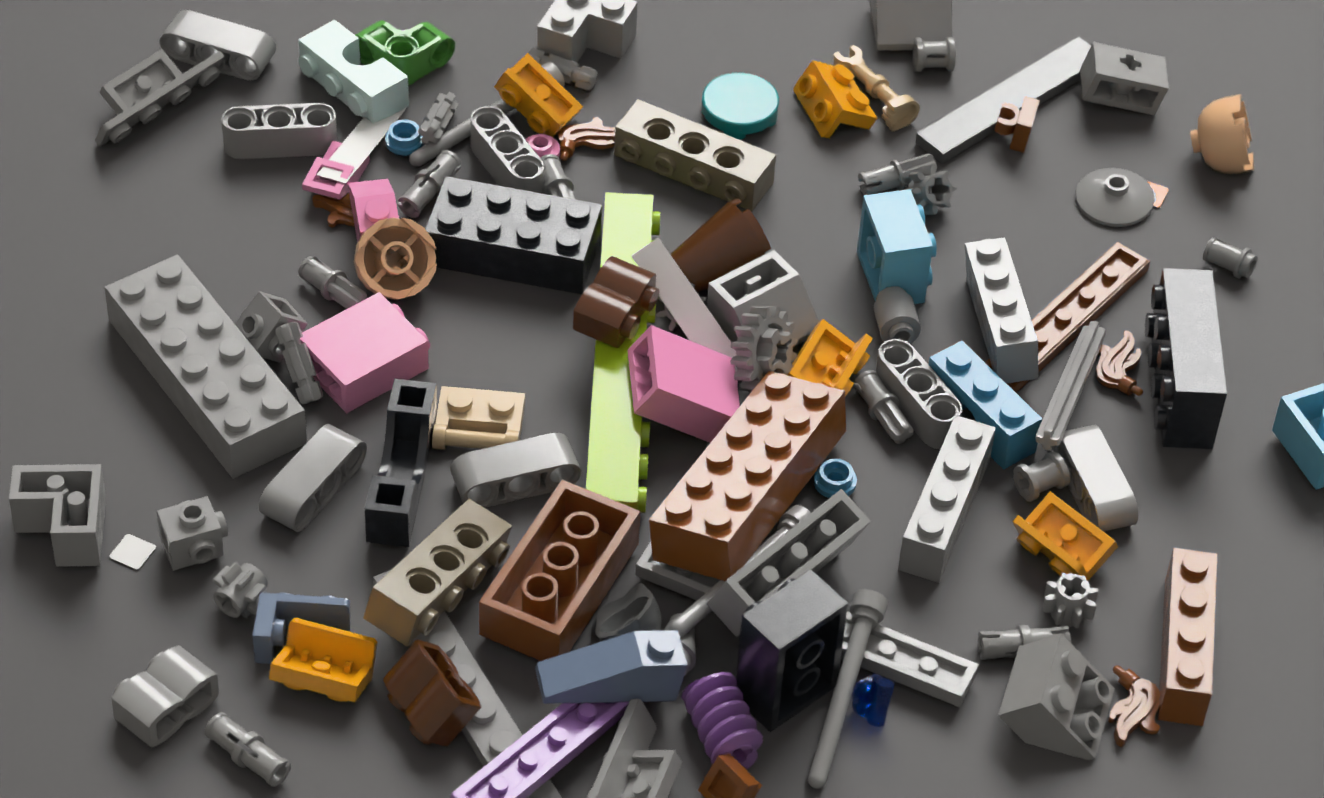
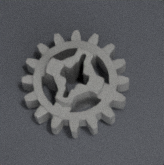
(763, 345)

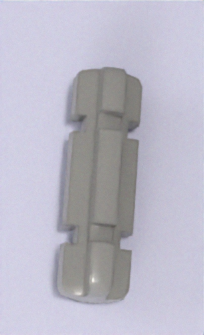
(583, 77)
(438, 118)
(299, 362)

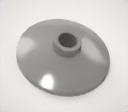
(1114, 197)

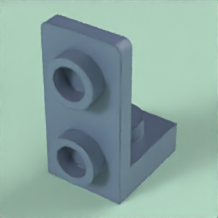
(278, 610)

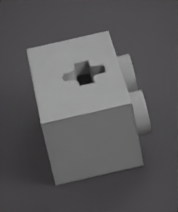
(1124, 78)

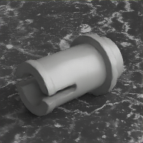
(1231, 258)

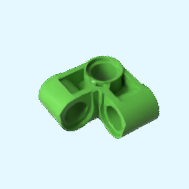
(410, 51)

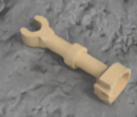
(899, 110)

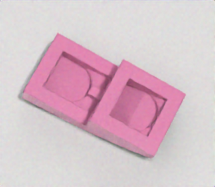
(329, 187)

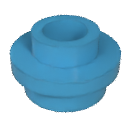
(403, 137)
(833, 476)

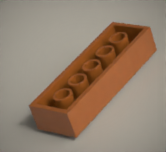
(748, 476)

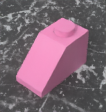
(371, 203)

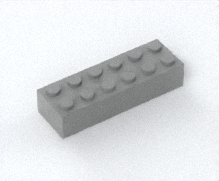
(206, 366)

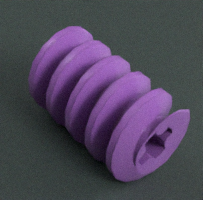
(722, 718)

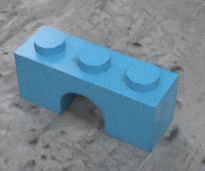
(989, 402)

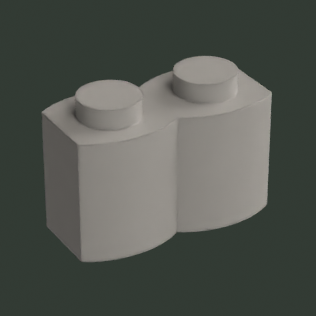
(164, 695)

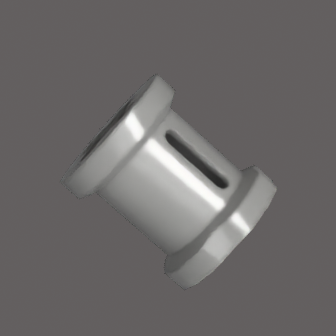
(934, 54)
(1041, 476)

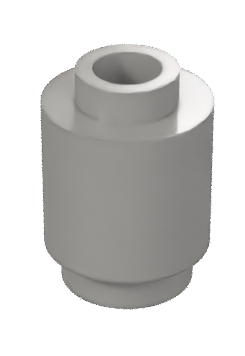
(896, 315)

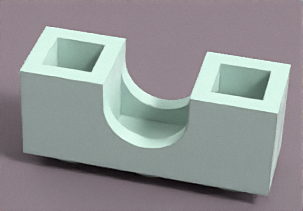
(333, 60)

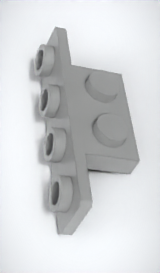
(147, 88)
(629, 766)

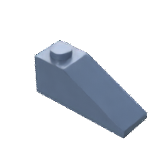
(616, 670)

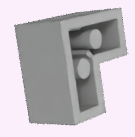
(590, 24)
(66, 503)

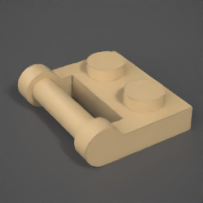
(477, 418)

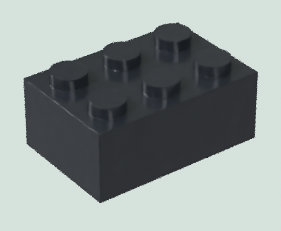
(790, 649)

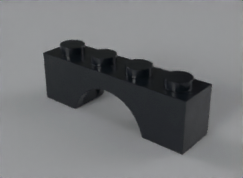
(407, 444)

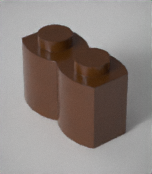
(615, 302)
(431, 694)

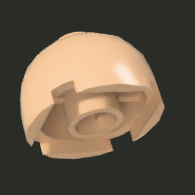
(1224, 136)
(395, 258)

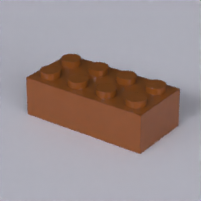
(559, 572)

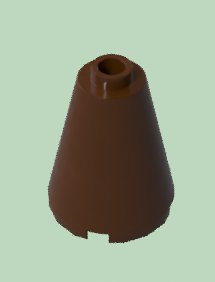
(721, 245)

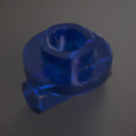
(872, 699)

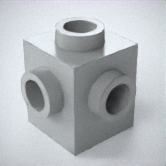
(260, 322)
(191, 532)

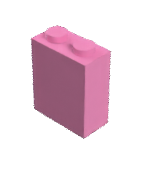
(365, 350)
(682, 383)

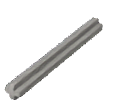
(1070, 386)

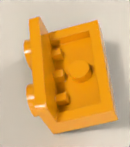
(537, 96)
(833, 98)
(830, 357)
(1064, 537)
(325, 660)

